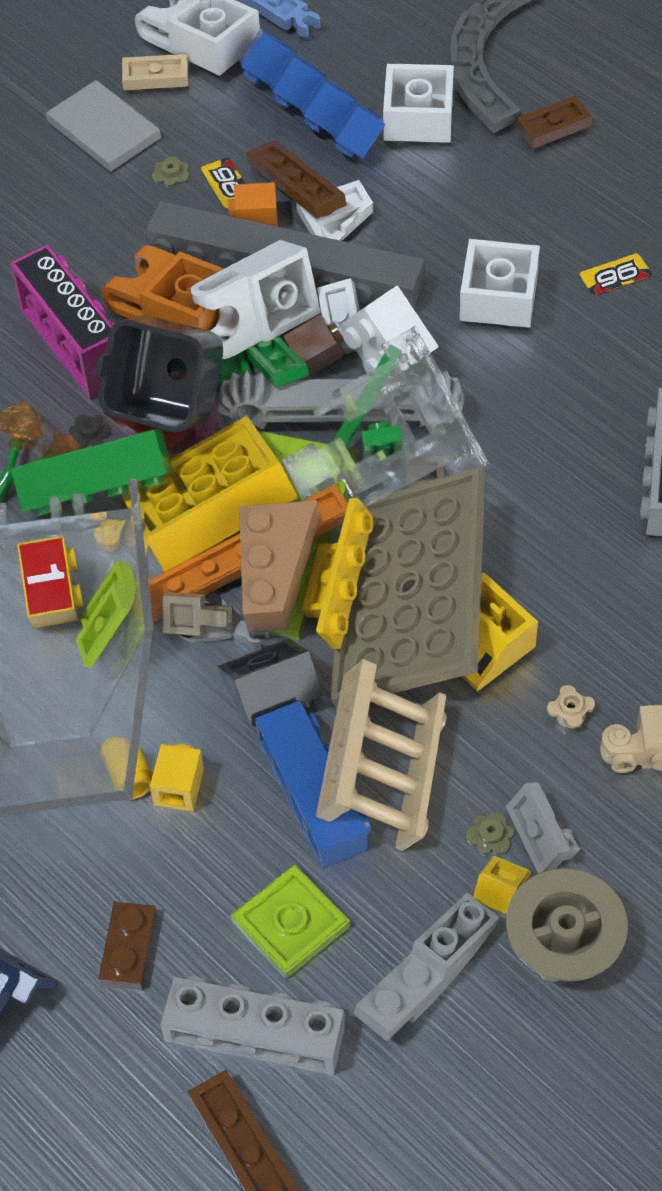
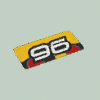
(222, 178)
(615, 274)

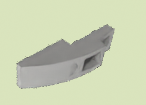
(428, 968)

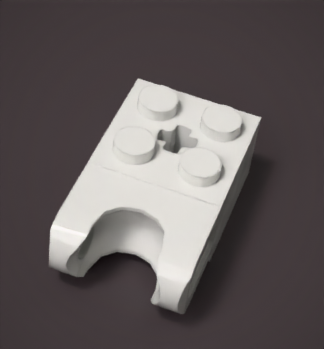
(206, 30)
(260, 296)

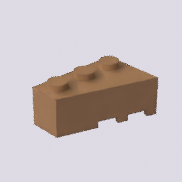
(273, 559)

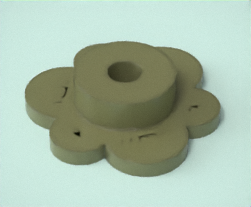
(170, 172)
(498, 841)

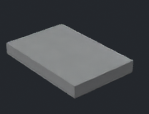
(103, 125)

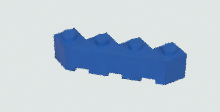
(318, 98)

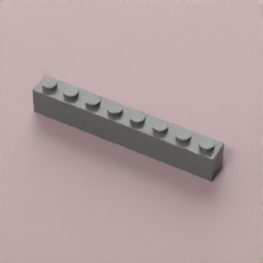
(229, 239)

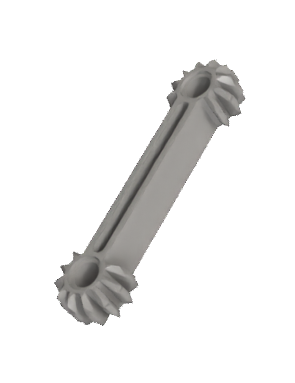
(298, 400)

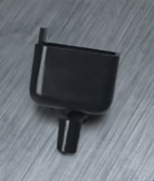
(159, 373)

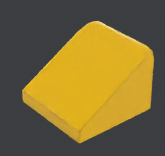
(499, 883)

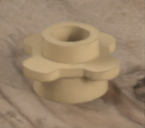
(570, 716)

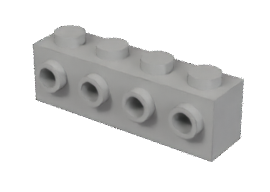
(652, 476)
(253, 1024)

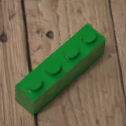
(92, 471)

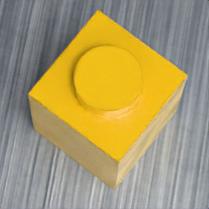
(177, 777)

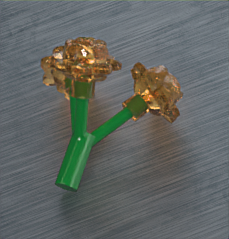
(24, 424)

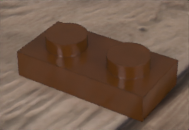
(554, 121)
(127, 946)

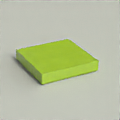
(290, 921)

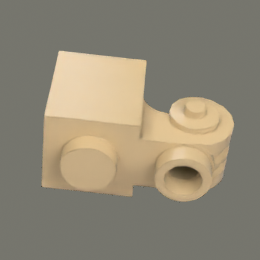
(642, 748)

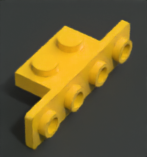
(336, 575)

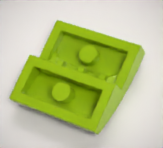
(106, 612)

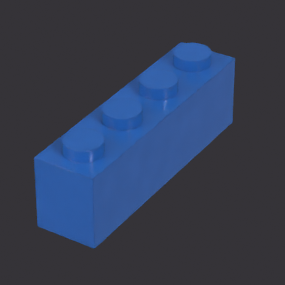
(299, 763)

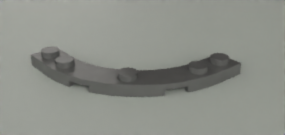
(470, 73)

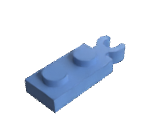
(287, 14)

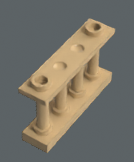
(347, 760)

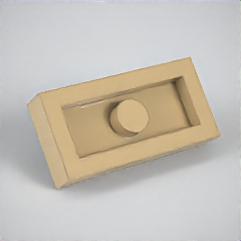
(155, 72)

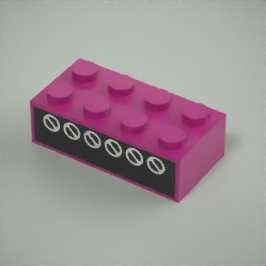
(63, 314)

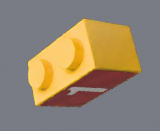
(49, 582)

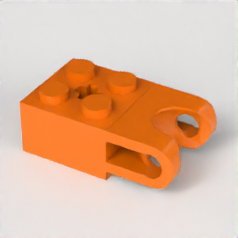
(162, 288)

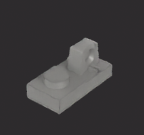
(539, 830)

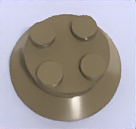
(566, 925)

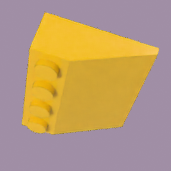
(204, 492)

